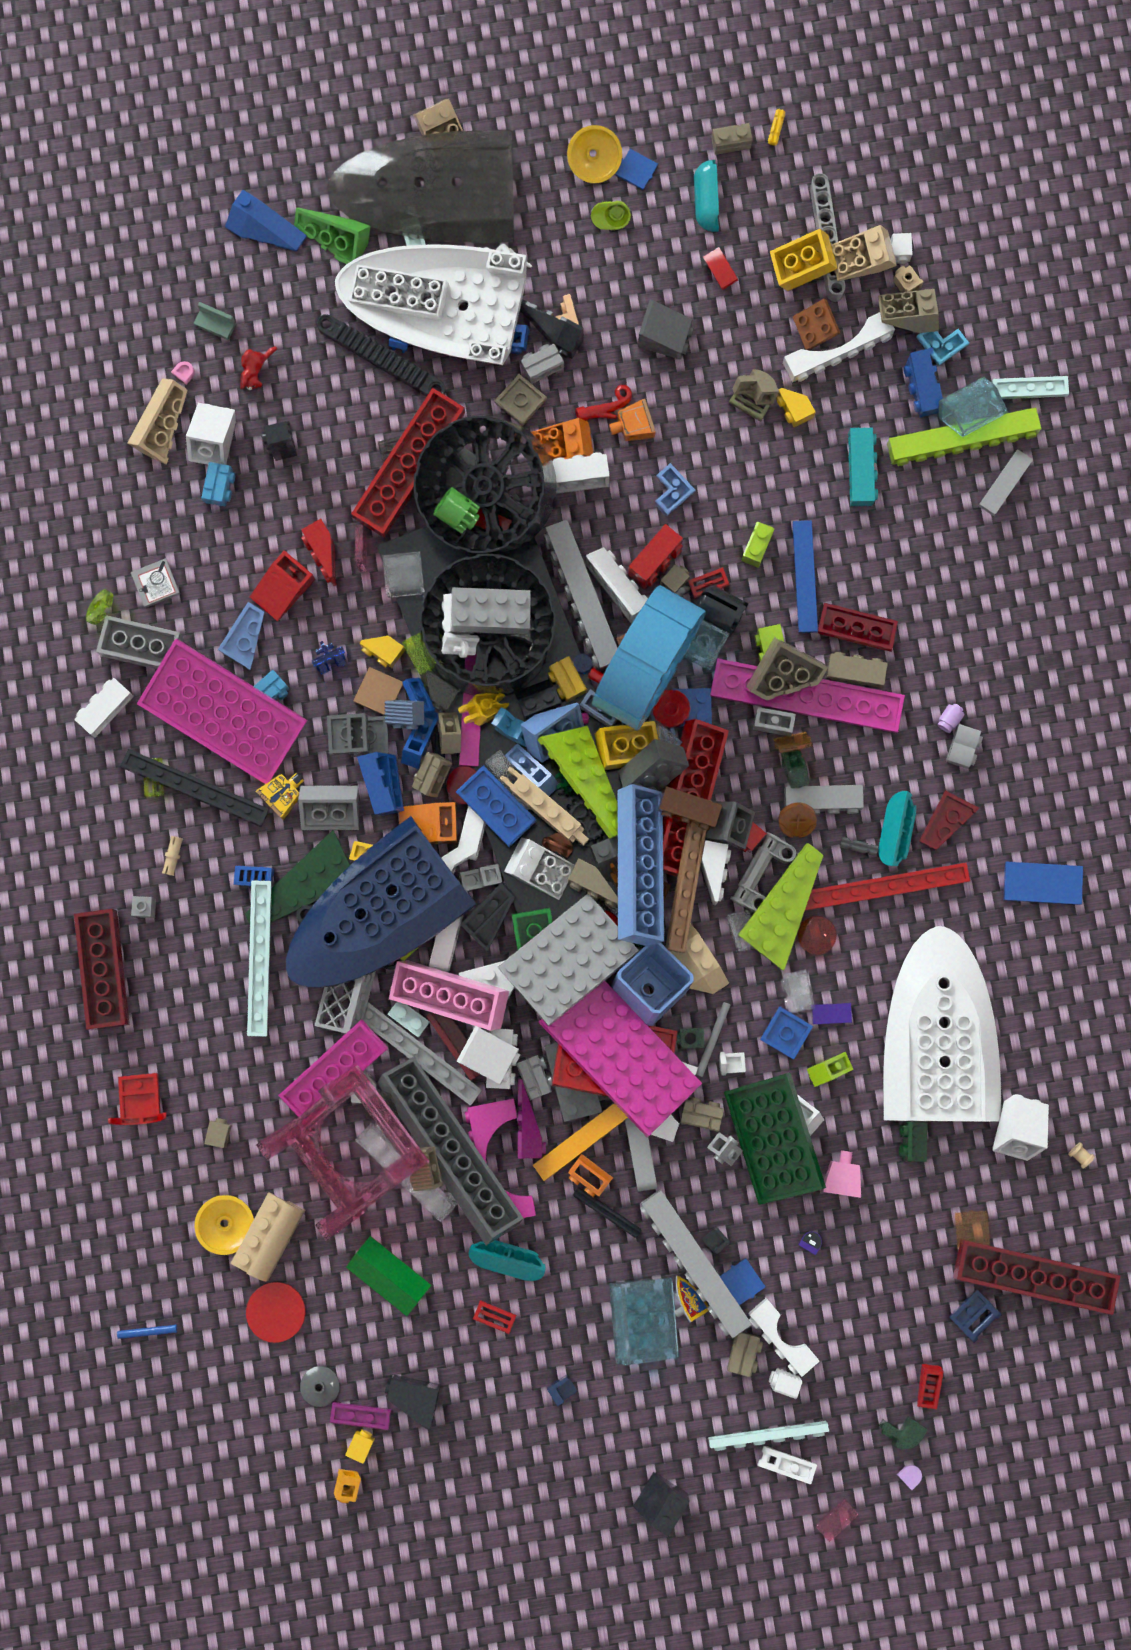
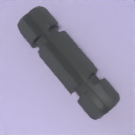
(859, 846)

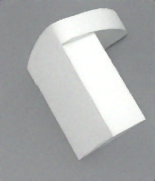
(731, 1063)

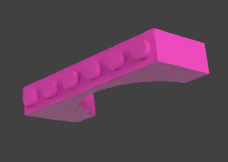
(484, 1122)

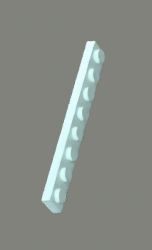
(259, 958)

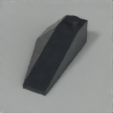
(561, 332)

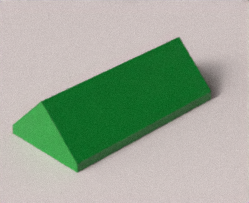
(388, 1276)

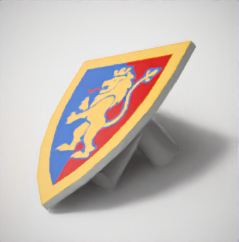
(689, 1300)

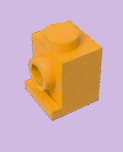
(348, 1493)

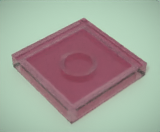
(360, 548)

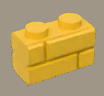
(567, 679)

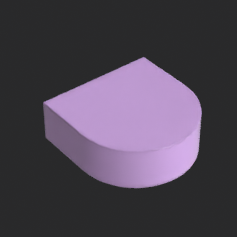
(911, 1476)

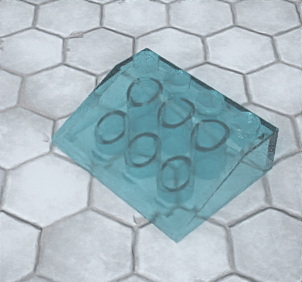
(643, 1321)

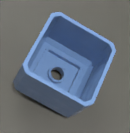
(662, 972)

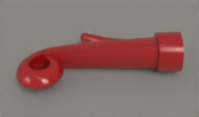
(604, 410)

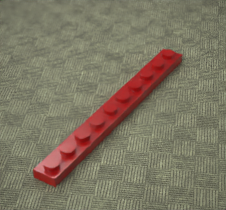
(888, 886)

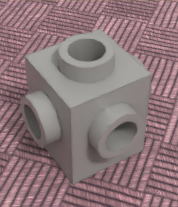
(725, 1149)

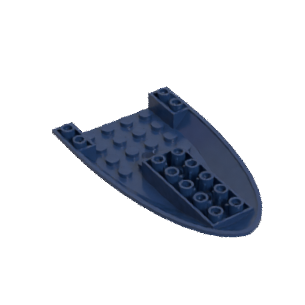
(393, 926)

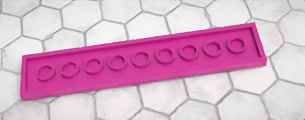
(826, 700)

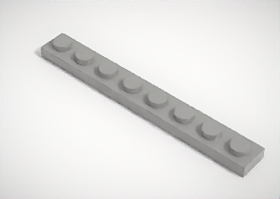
(425, 1057)

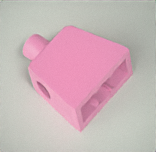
(843, 1177)

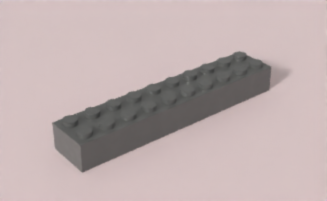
(458, 1159)

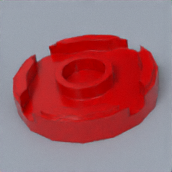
(672, 709)

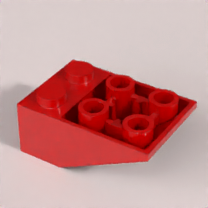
(319, 540)
(282, 585)

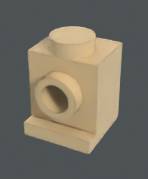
(905, 285)

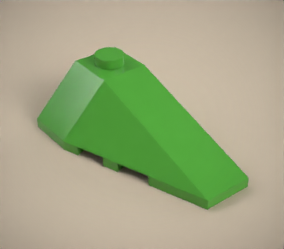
(339, 235)

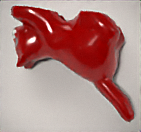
(252, 364)

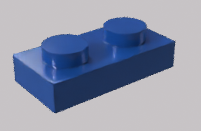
(417, 692)

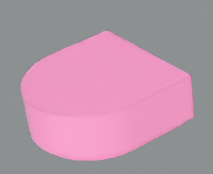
(184, 371)

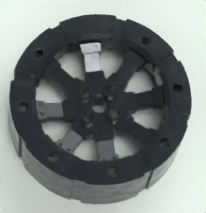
(434, 465)
(512, 576)

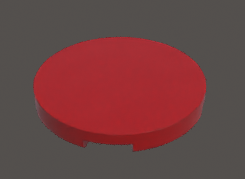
(275, 1312)

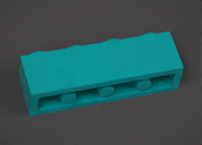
(861, 467)

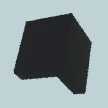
(715, 1240)

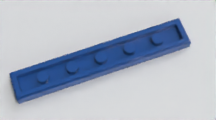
(805, 577)

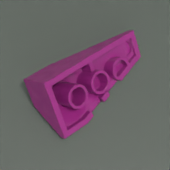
(529, 1135)

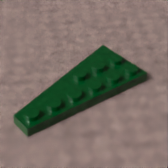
(308, 878)

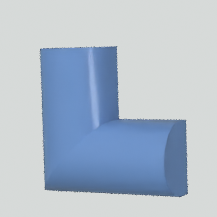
(677, 492)

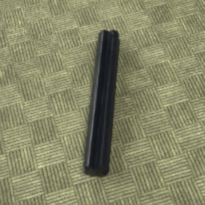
(607, 1212)

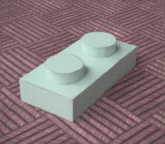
(408, 1018)

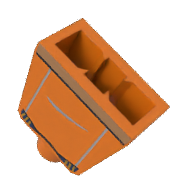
(634, 422)

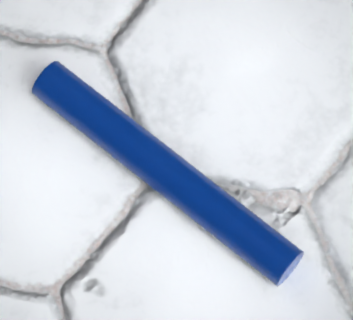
(147, 1331)

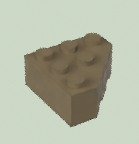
(785, 671)

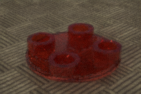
(817, 935)

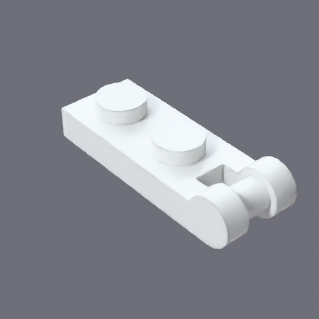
(788, 1465)

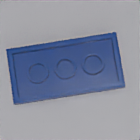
(496, 806)
(1043, 883)

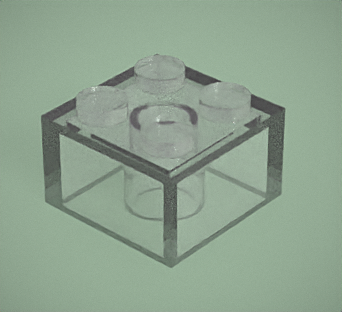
(403, 574)

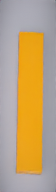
(579, 1141)

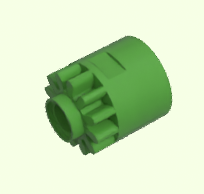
(457, 510)

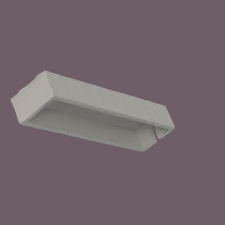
(581, 593)
(696, 1263)

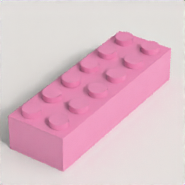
(449, 995)

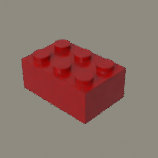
(655, 557)

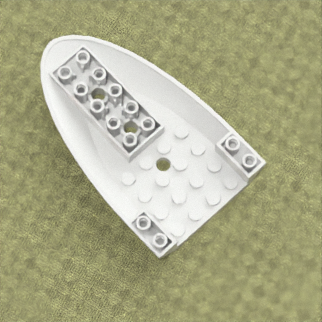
(451, 275)
(914, 1042)

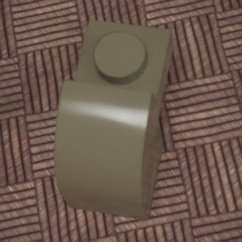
(759, 384)

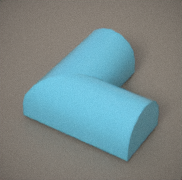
(943, 348)

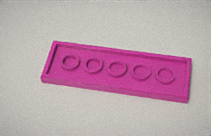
(357, 1047)

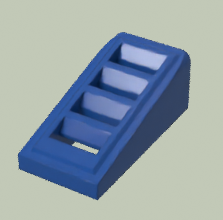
(269, 874)

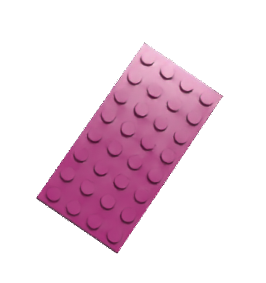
(221, 711)
(624, 1058)

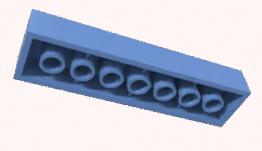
(640, 866)

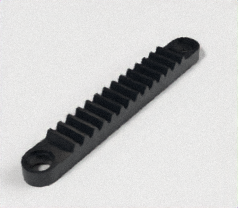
(379, 355)

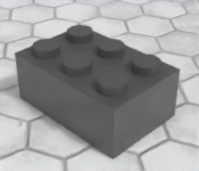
(654, 766)

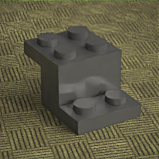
(357, 734)

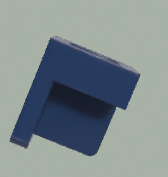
(561, 1390)

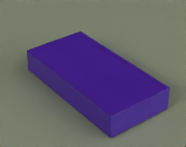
(832, 1013)

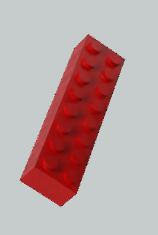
(395, 479)
(704, 751)

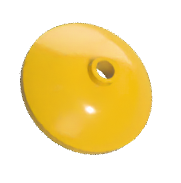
(607, 156)
(219, 1238)

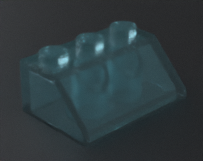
(972, 407)
(706, 645)

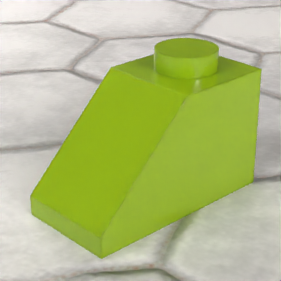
(829, 1069)

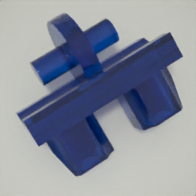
(321, 661)

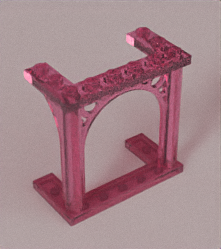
(296, 1135)

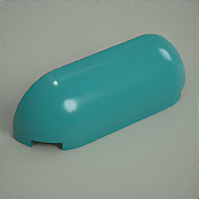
(706, 196)
(897, 829)
(508, 1260)

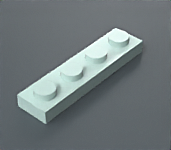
(1032, 387)

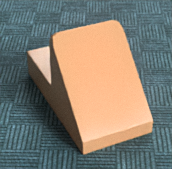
(568, 309)

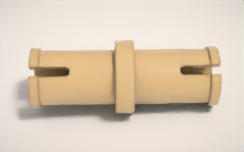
(172, 855)

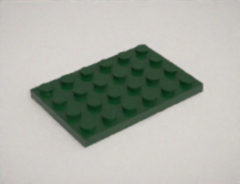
(774, 1139)

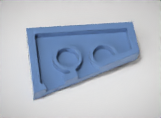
(243, 636)

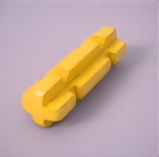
(776, 127)

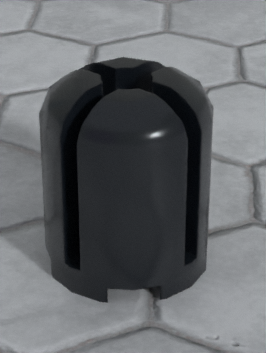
(721, 608)

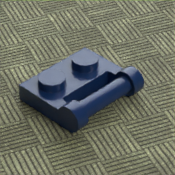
(970, 1311)

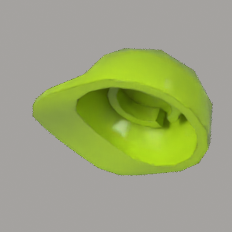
(610, 215)

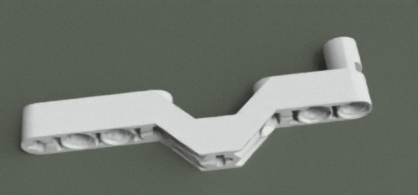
(467, 849)

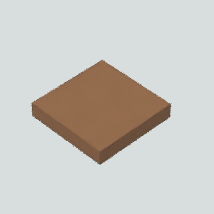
(377, 689)

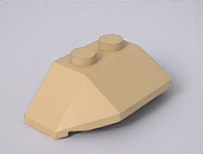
(701, 963)

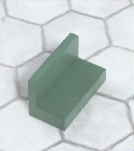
(215, 321)

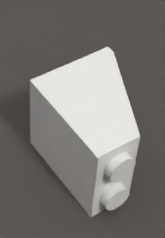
(210, 434)
(489, 1055)
(1022, 1128)

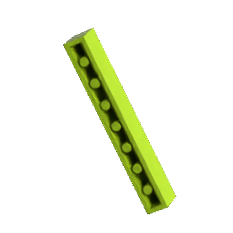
(945, 440)

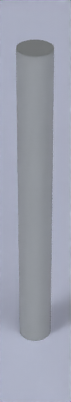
(713, 1038)

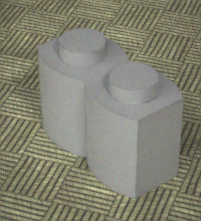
(963, 746)

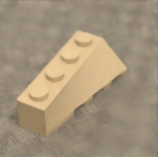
(159, 420)

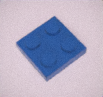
(699, 703)
(786, 1033)

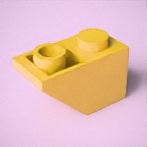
(796, 405)
(384, 648)

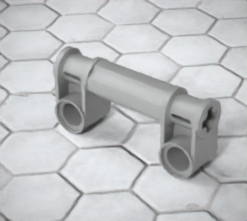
(757, 868)

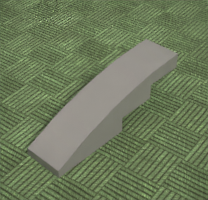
(1005, 482)

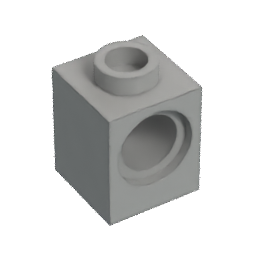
(143, 907)

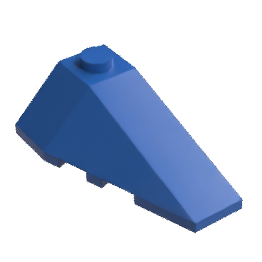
(259, 222)

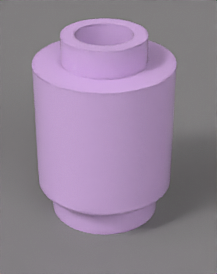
(950, 718)

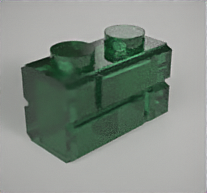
(795, 768)

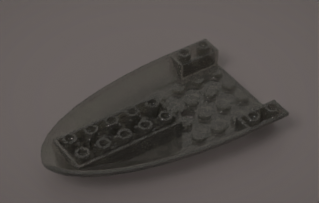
(438, 211)

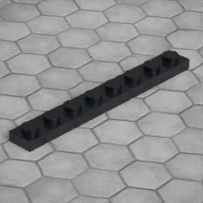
(194, 788)

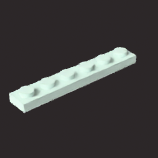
(776, 1434)

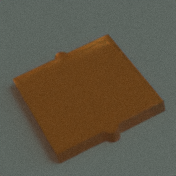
(792, 742)
(972, 1226)

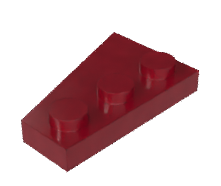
(946, 819)

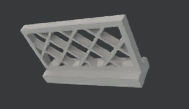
(354, 1013)

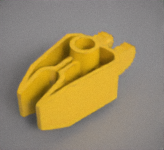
(482, 708)

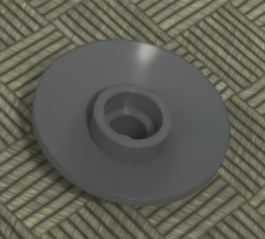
(329, 1382)

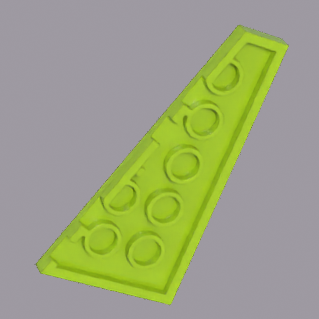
(585, 773)
(779, 916)

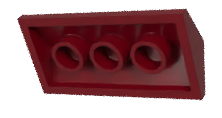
(857, 627)

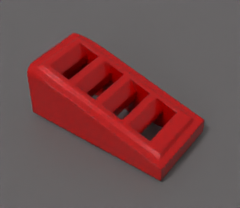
(934, 1370)

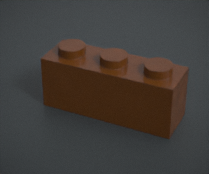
(689, 808)

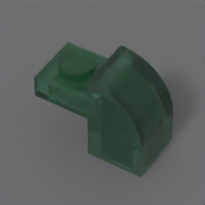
(907, 1436)

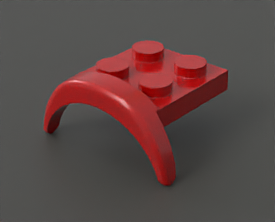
(139, 1100)

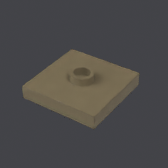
(520, 400)

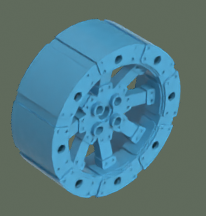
(648, 657)

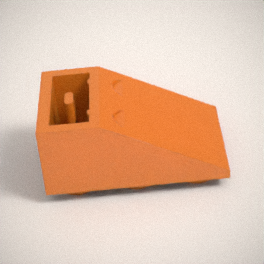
(566, 439)
(436, 821)

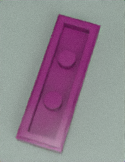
(360, 1415)

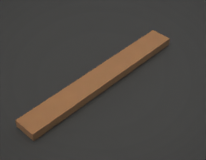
(686, 888)

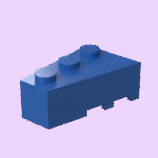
(923, 382)
(382, 782)

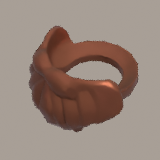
(558, 843)

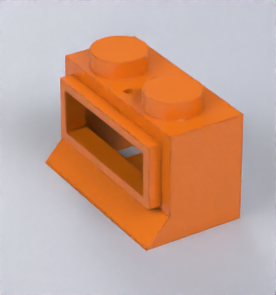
(595, 1169)

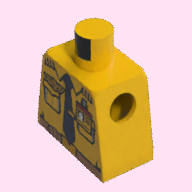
(281, 794)

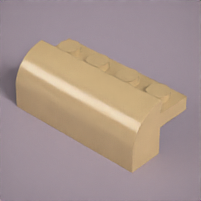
(267, 1237)

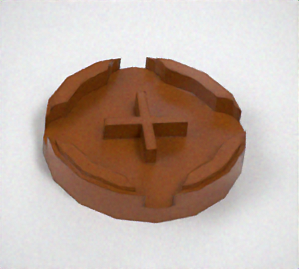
(797, 820)

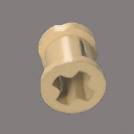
(1081, 1155)

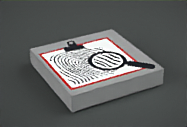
(155, 583)

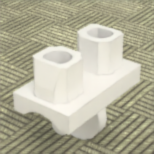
(459, 644)

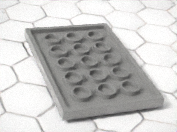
(567, 960)

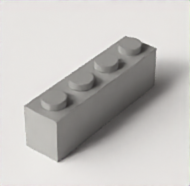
(827, 798)

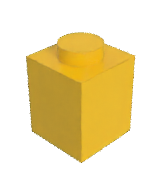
(360, 1446)

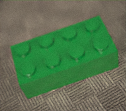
(530, 924)

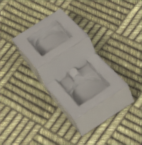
(480, 877)

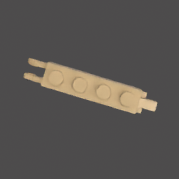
(545, 807)

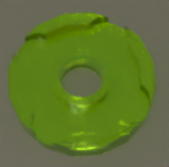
(101, 601)

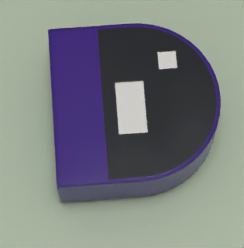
(811, 1241)

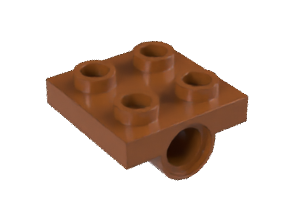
(816, 324)

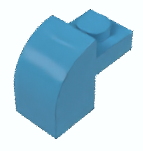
(509, 726)

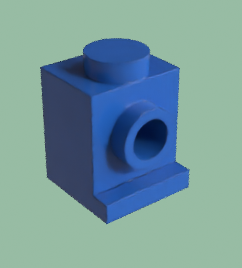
(521, 332)

